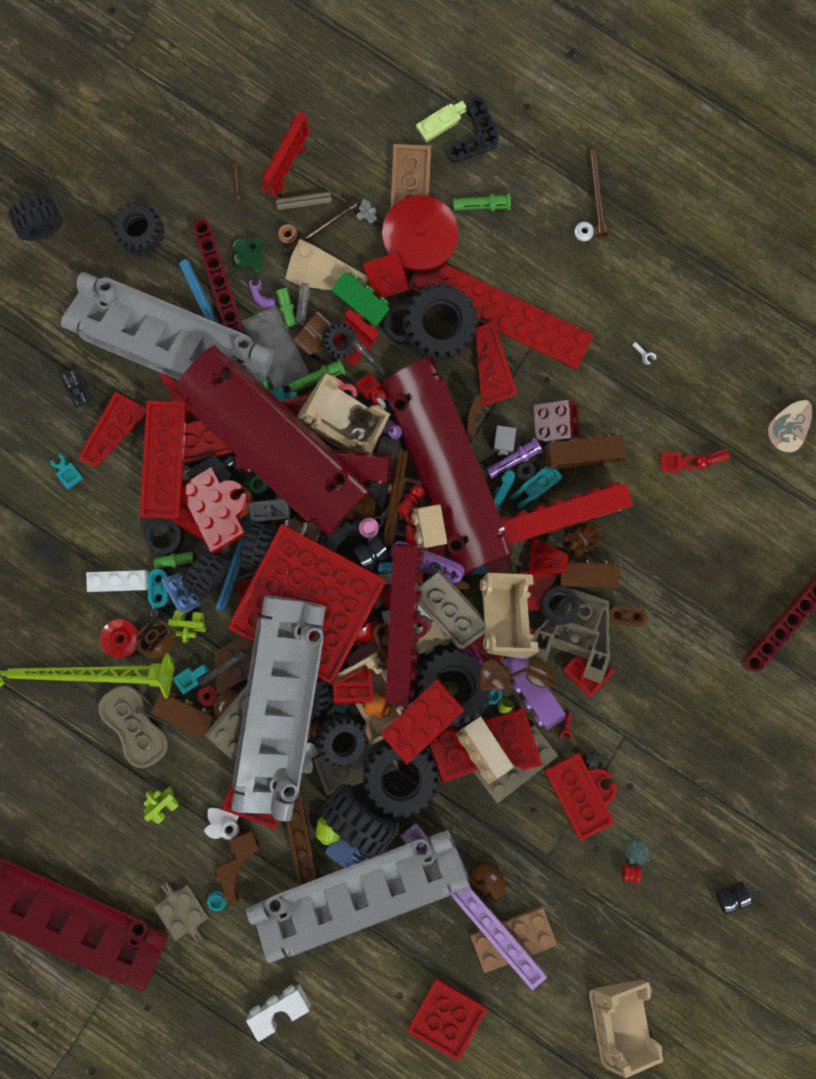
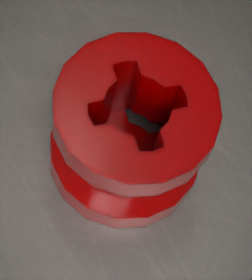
(631, 873)

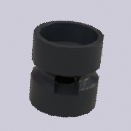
(371, 552)
(732, 898)

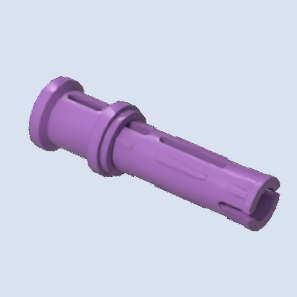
(494, 470)

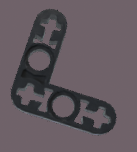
(479, 139)

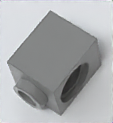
(504, 440)

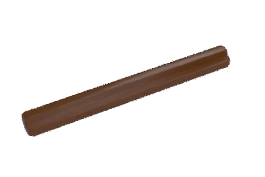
(395, 498)

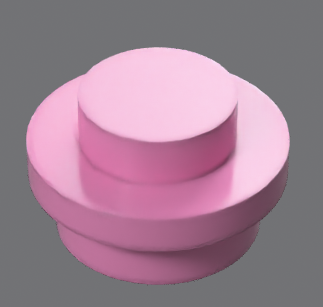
(368, 527)

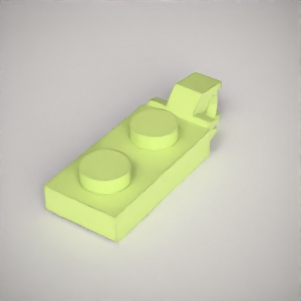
(441, 121)

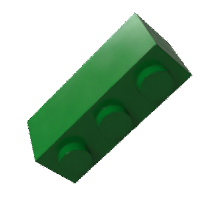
(361, 298)

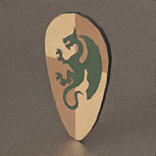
(790, 427)

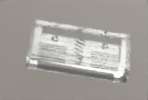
(303, 303)

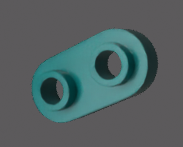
(156, 588)

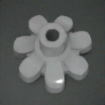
(366, 211)

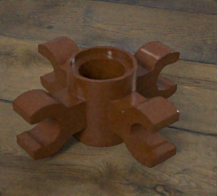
(584, 538)

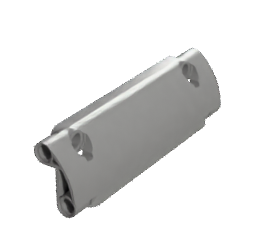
(154, 330)
(277, 707)
(358, 897)

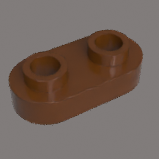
(626, 615)
(381, 640)

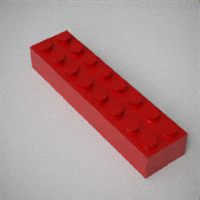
(565, 514)

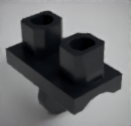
(76, 388)

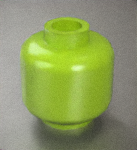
(324, 833)

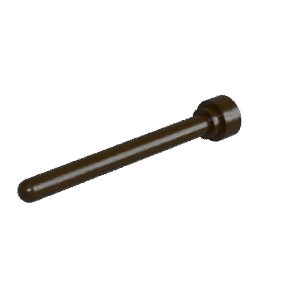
(351, 206)

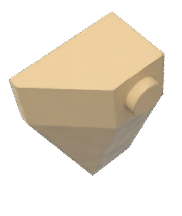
(317, 268)

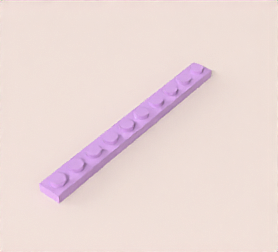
(488, 923)

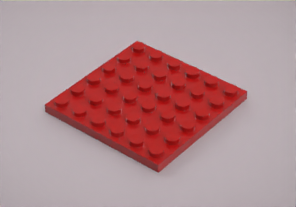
(312, 573)

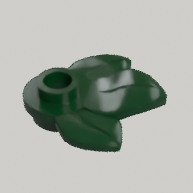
(246, 256)

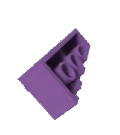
(536, 698)

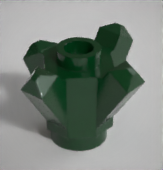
(258, 486)

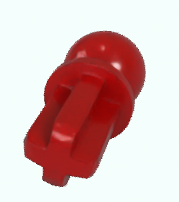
(702, 461)
(416, 493)

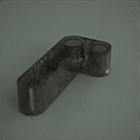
(379, 491)

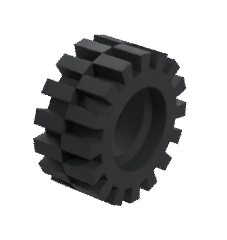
(328, 343)

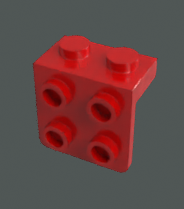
(366, 335)

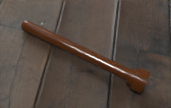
(601, 228)

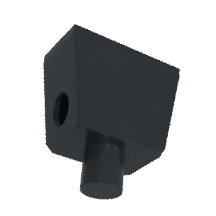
(221, 467)

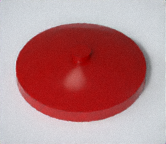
(421, 231)

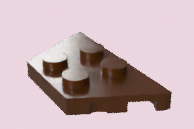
(238, 671)

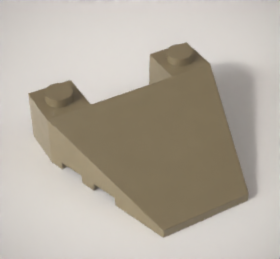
(584, 636)

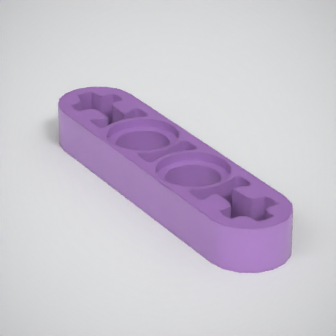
(427, 566)

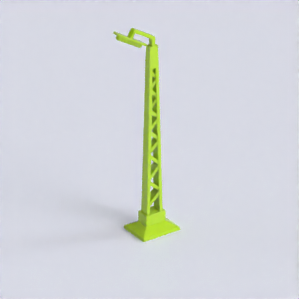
(159, 674)

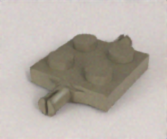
(181, 912)

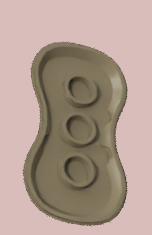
(140, 739)

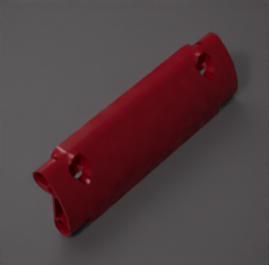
(270, 440)
(447, 464)
(77, 927)

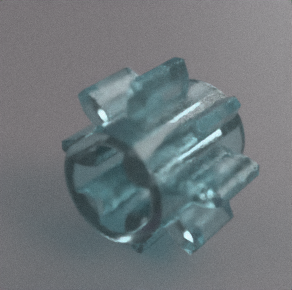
(637, 852)

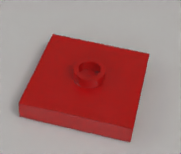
(387, 275)

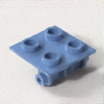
(182, 598)
(345, 854)

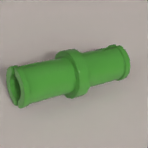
(286, 308)
(173, 560)

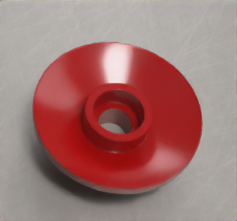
(110, 638)

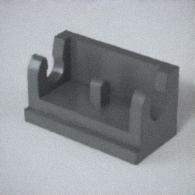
(269, 509)

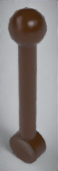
(235, 166)

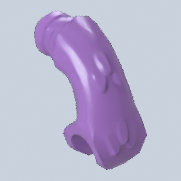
(261, 300)
(392, 429)

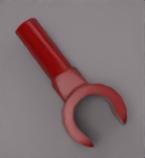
(566, 727)

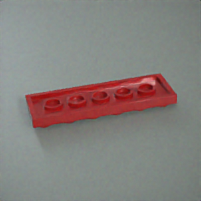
(163, 460)

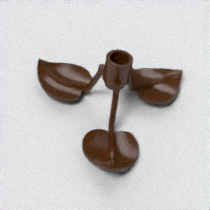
(498, 677)

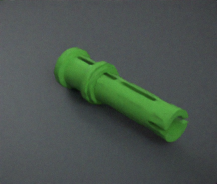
(492, 202)
(308, 380)

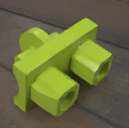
(178, 622)
(156, 802)

